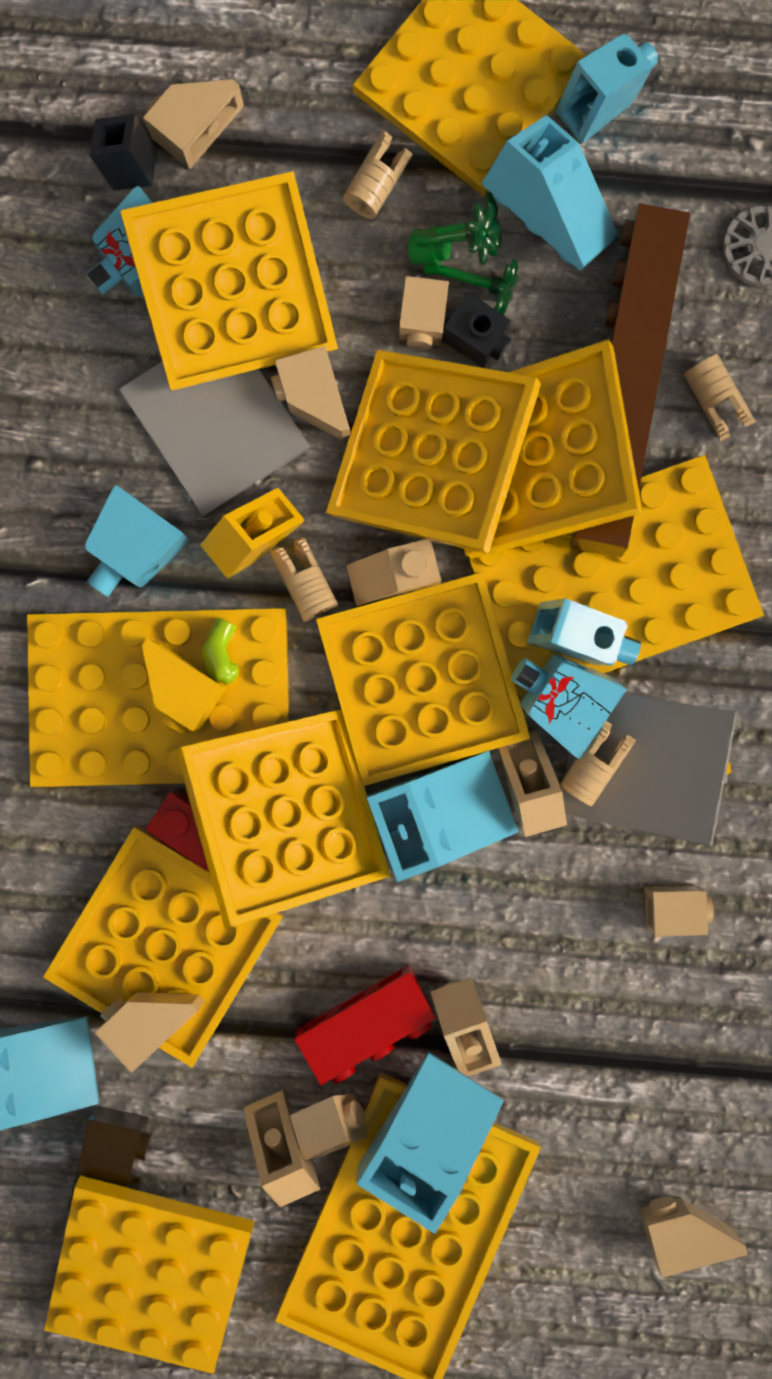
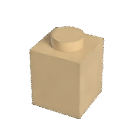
(423, 312)
(677, 910)
(329, 1126)

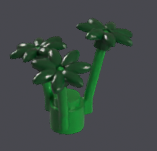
(483, 234)

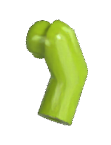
(215, 653)

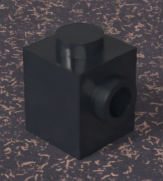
(123, 152)
(477, 331)

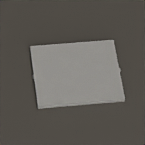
(216, 433)
(670, 775)

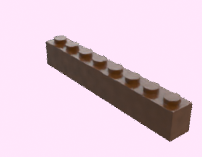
(639, 340)

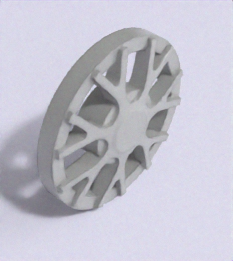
(756, 248)

